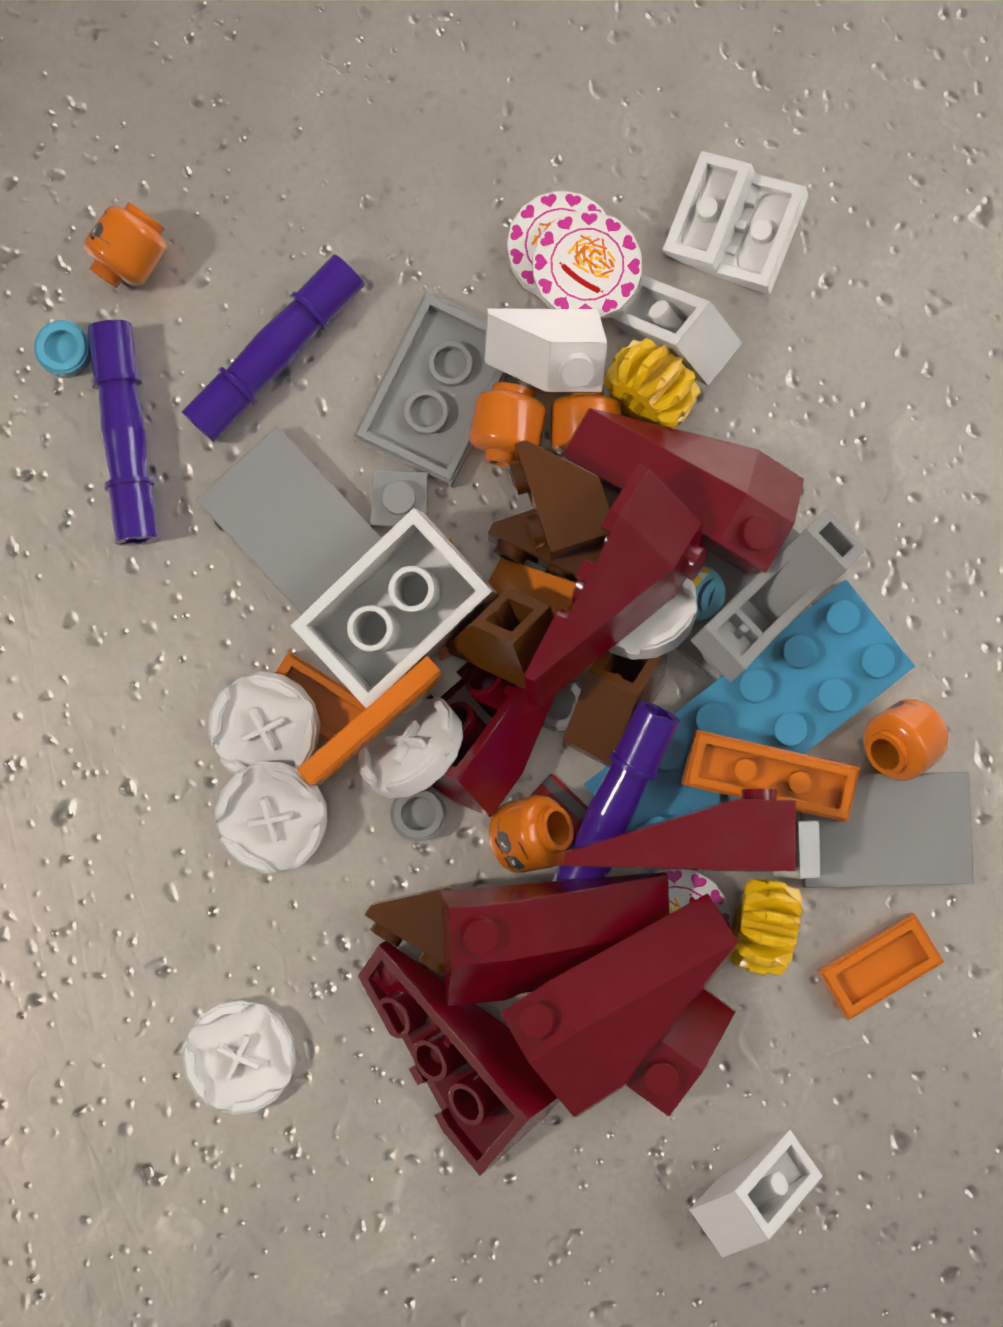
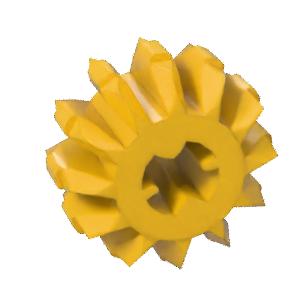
(652, 384)
(766, 926)

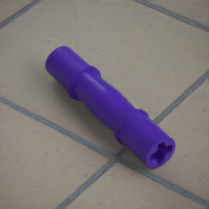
(273, 348)
(122, 432)
(623, 785)

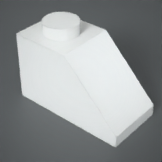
(683, 323)
(548, 347)
(756, 1195)

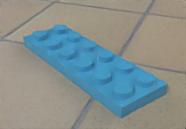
(787, 698)

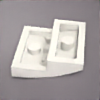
(735, 222)

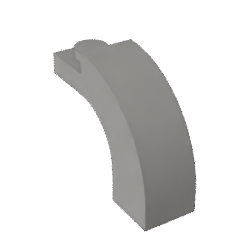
(778, 596)

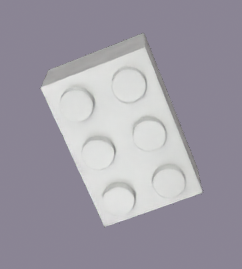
(394, 607)

